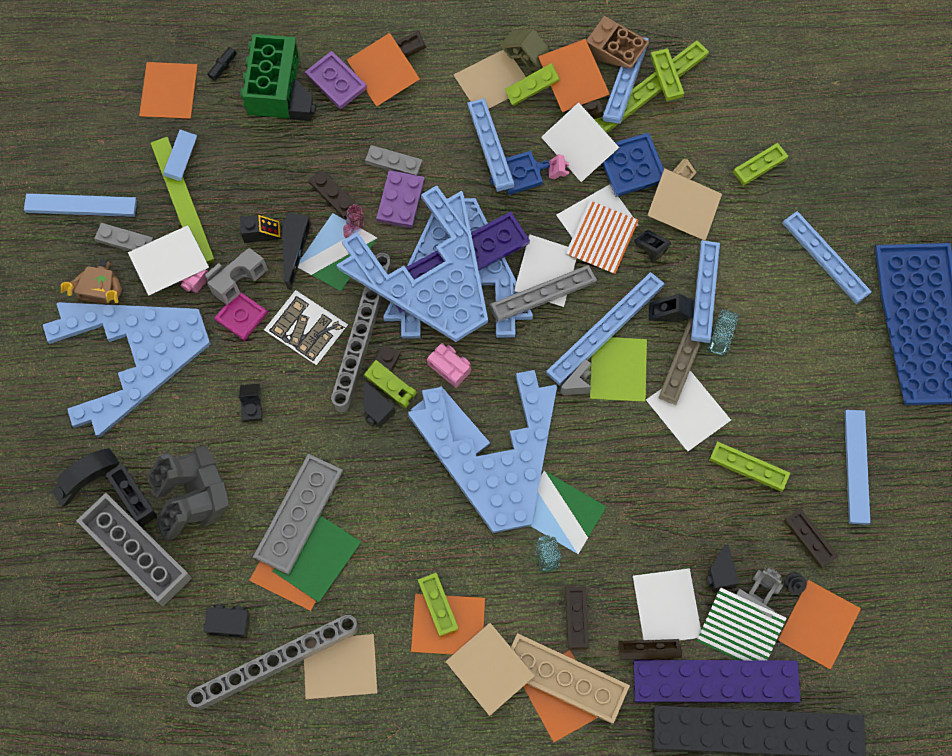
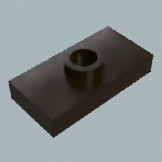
(411, 44)

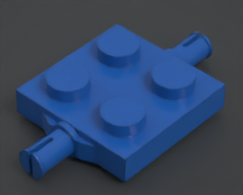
(524, 172)

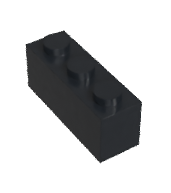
(131, 495)

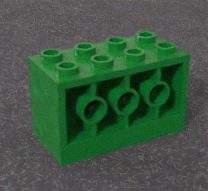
(269, 75)

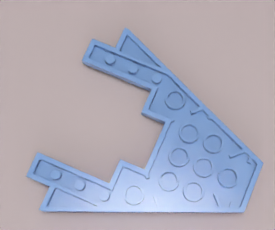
(494, 274)
(444, 297)
(160, 342)
(501, 483)

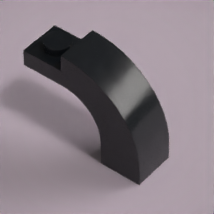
(83, 472)

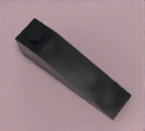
(295, 233)

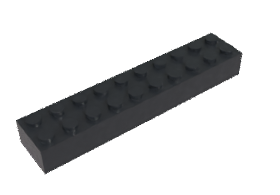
(756, 732)

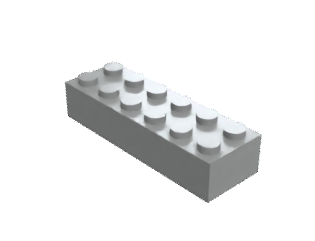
(134, 549)

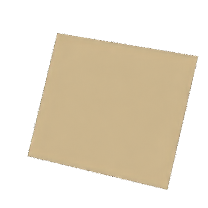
(490, 78)
(684, 204)
(342, 668)
(490, 669)

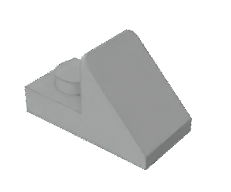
(575, 384)

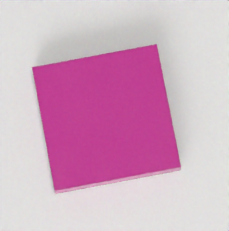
(241, 316)

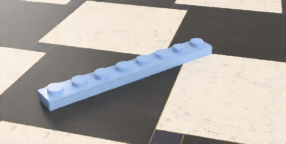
(605, 328)

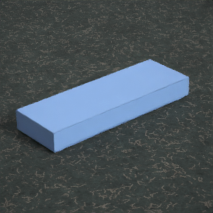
(180, 155)

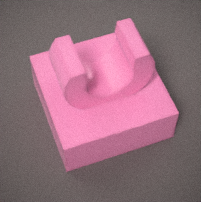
(557, 167)

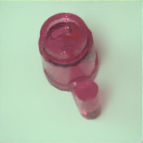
(354, 220)

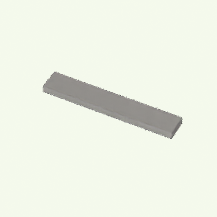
(542, 293)

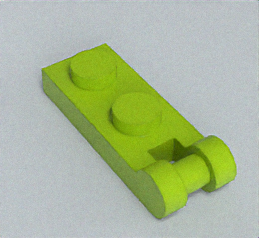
(389, 383)

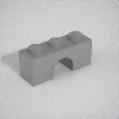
(247, 264)

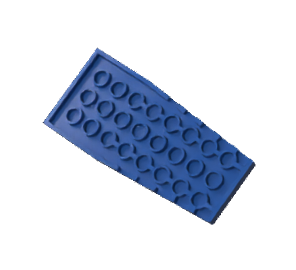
(918, 316)

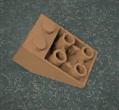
(615, 44)

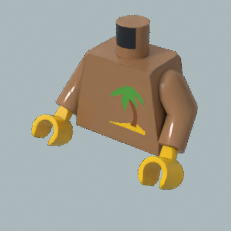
(95, 285)

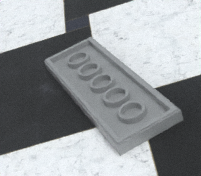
(298, 514)

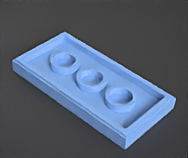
(460, 424)

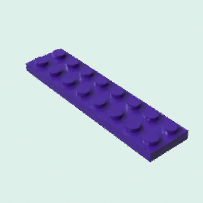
(489, 242)
(716, 681)

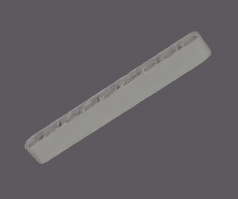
(360, 340)
(263, 662)

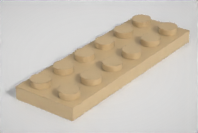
(571, 680)

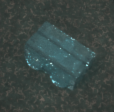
(723, 332)
(547, 553)

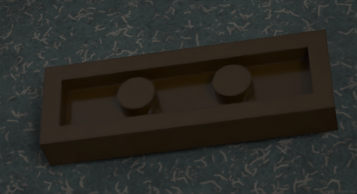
(331, 193)
(810, 538)
(577, 618)
(650, 649)

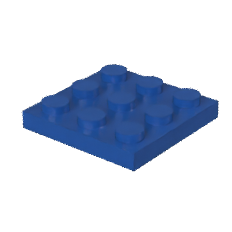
(633, 165)

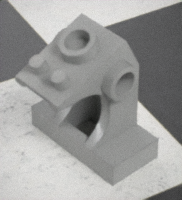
(768, 579)

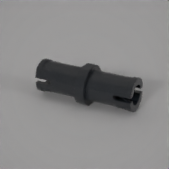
(222, 63)

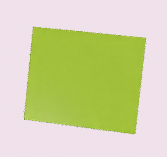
(619, 370)

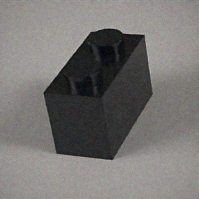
(227, 621)

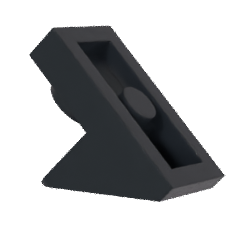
(653, 244)
(250, 402)

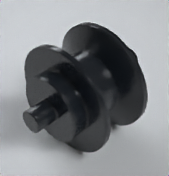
(795, 583)

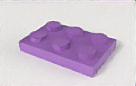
(336, 80)
(400, 199)

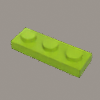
(667, 74)
(532, 84)
(760, 164)
(438, 604)

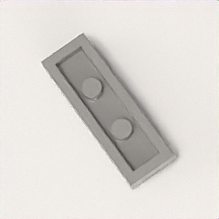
(393, 161)
(121, 238)

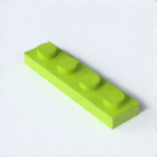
(749, 466)

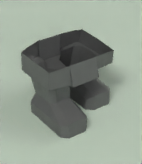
(203, 486)

